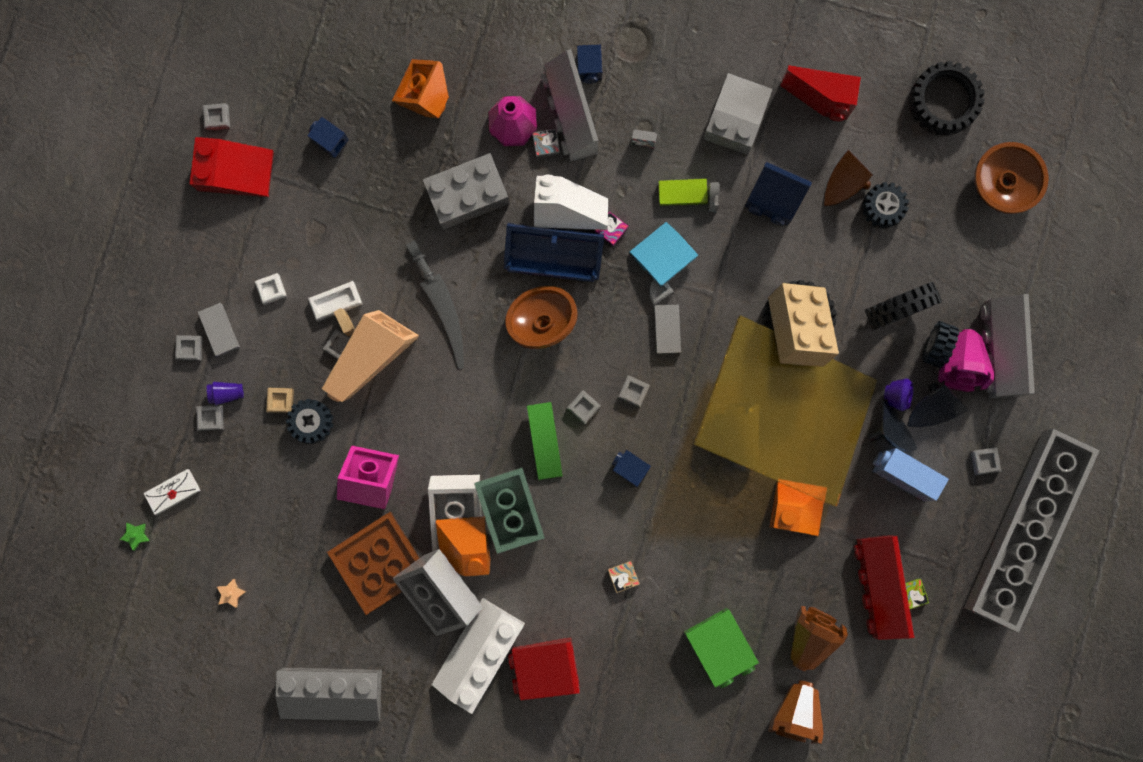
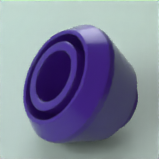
(899, 394)

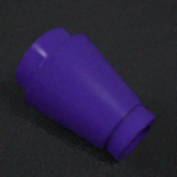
(224, 392)

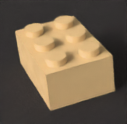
(803, 325)

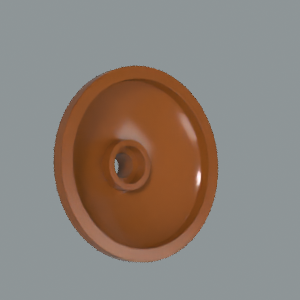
(1023, 170)
(540, 308)

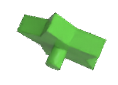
(134, 535)

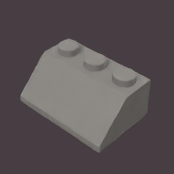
(438, 593)

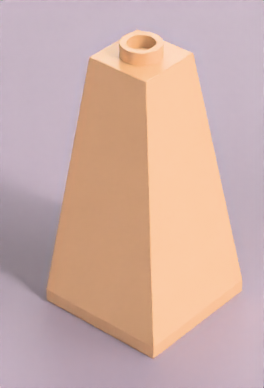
(370, 349)

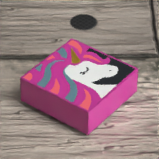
(615, 229)

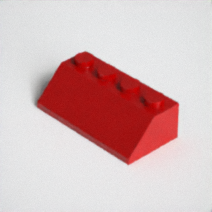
(884, 588)

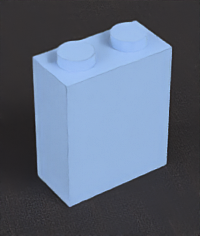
(909, 474)

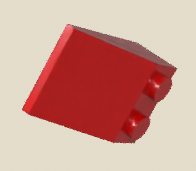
(825, 92)
(231, 167)

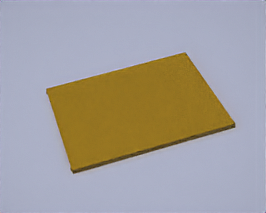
(785, 417)

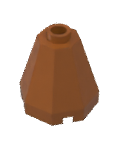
(815, 638)
(799, 714)

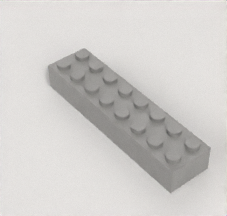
(1031, 529)

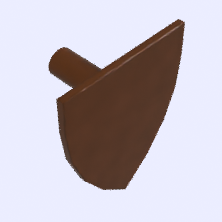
(846, 180)

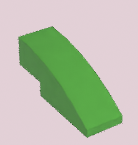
(544, 440)

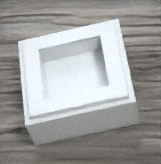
(270, 289)

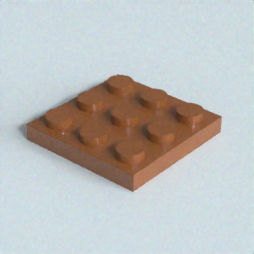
(372, 560)

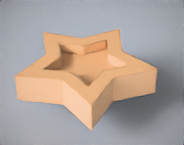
(230, 593)

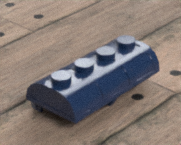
(553, 252)

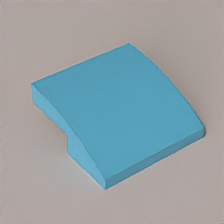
(663, 254)

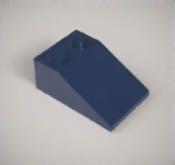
(777, 194)

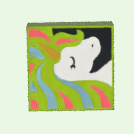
(916, 593)

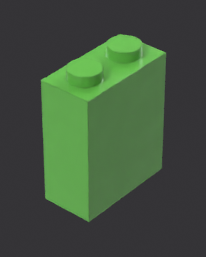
(721, 648)

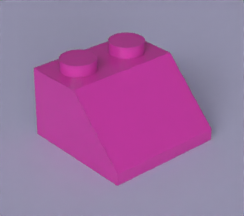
(367, 477)

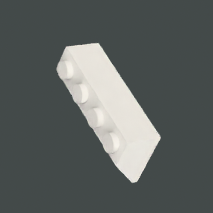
(477, 656)

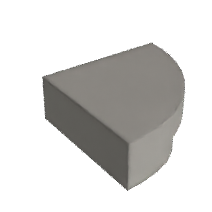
(713, 192)
(659, 293)

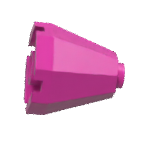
(512, 121)
(968, 364)

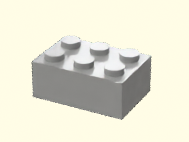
(466, 191)

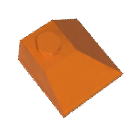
(423, 88)
(795, 511)
(465, 544)

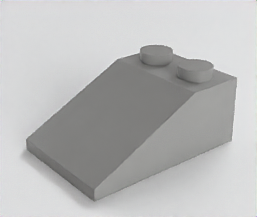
(738, 114)

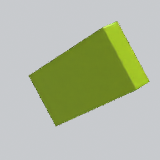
(683, 192)

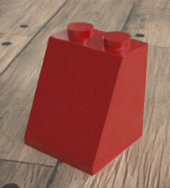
(544, 669)

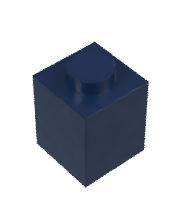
(589, 63)
(327, 137)
(630, 467)

